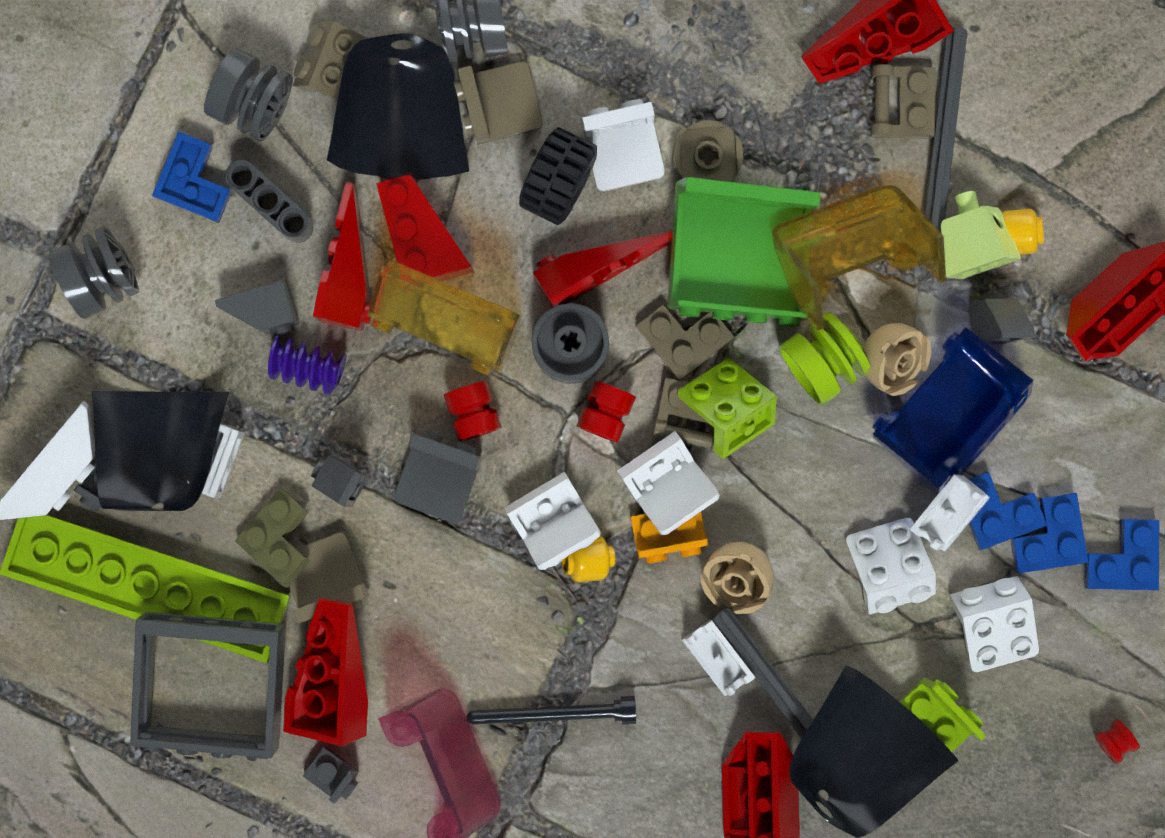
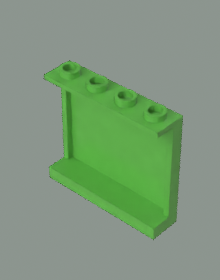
(726, 250)

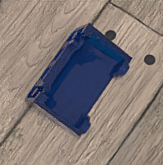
(954, 411)

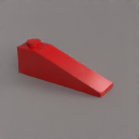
(344, 289)

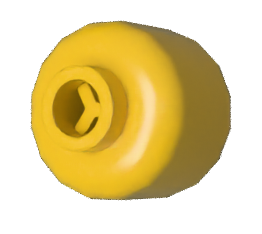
(1025, 229)
(590, 562)

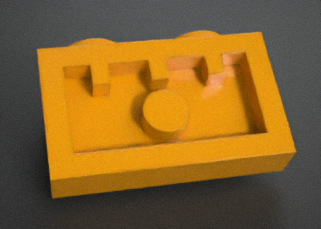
(653, 546)

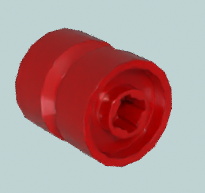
(472, 411)
(606, 411)

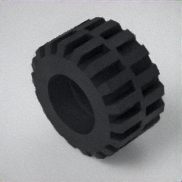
(558, 176)

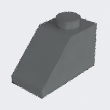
(264, 308)
(999, 320)
(338, 480)

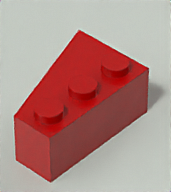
(418, 233)

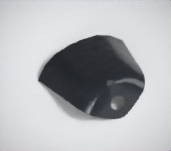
(399, 114)
(154, 446)
(865, 756)

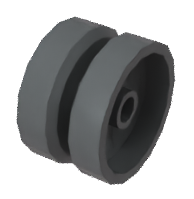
(566, 323)

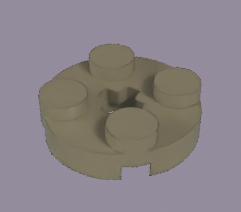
(720, 140)

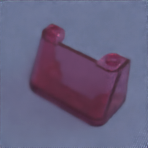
(453, 757)

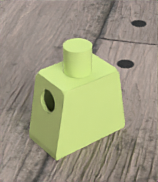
(976, 239)

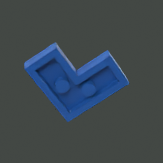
(182, 181)
(1004, 521)
(1060, 544)
(1135, 565)

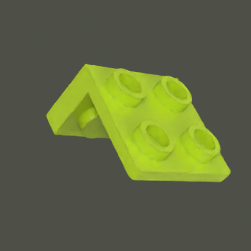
(732, 404)
(936, 708)

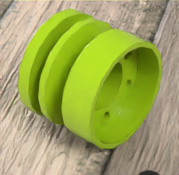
(829, 355)

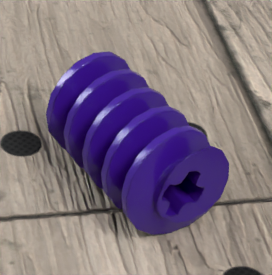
(305, 366)

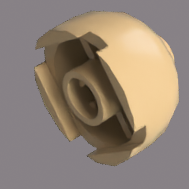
(896, 356)
(738, 577)

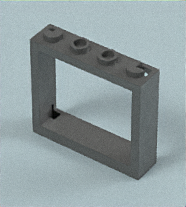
(211, 629)

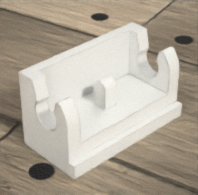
(223, 459)
(950, 512)
(718, 658)

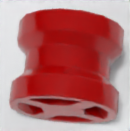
(1117, 741)

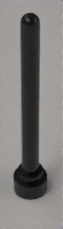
(621, 710)

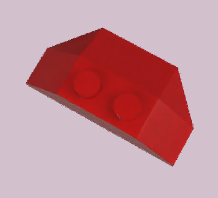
(1119, 304)
(759, 790)

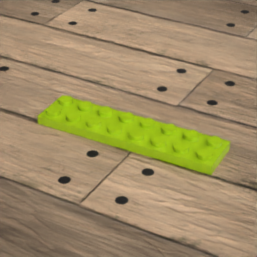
(134, 578)

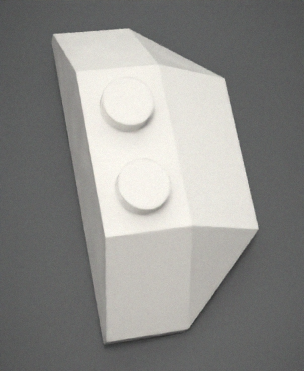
(53, 470)

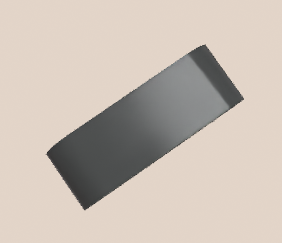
(260, 187)

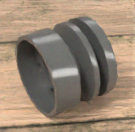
(471, 23)
(247, 94)
(88, 275)

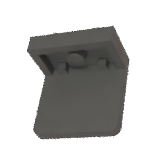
(437, 476)

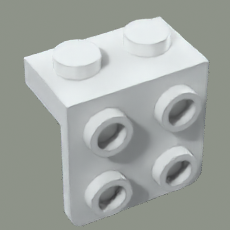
(625, 145)
(668, 484)
(553, 521)
(891, 566)
(997, 623)

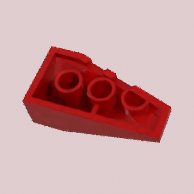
(876, 33)
(582, 271)
(330, 687)

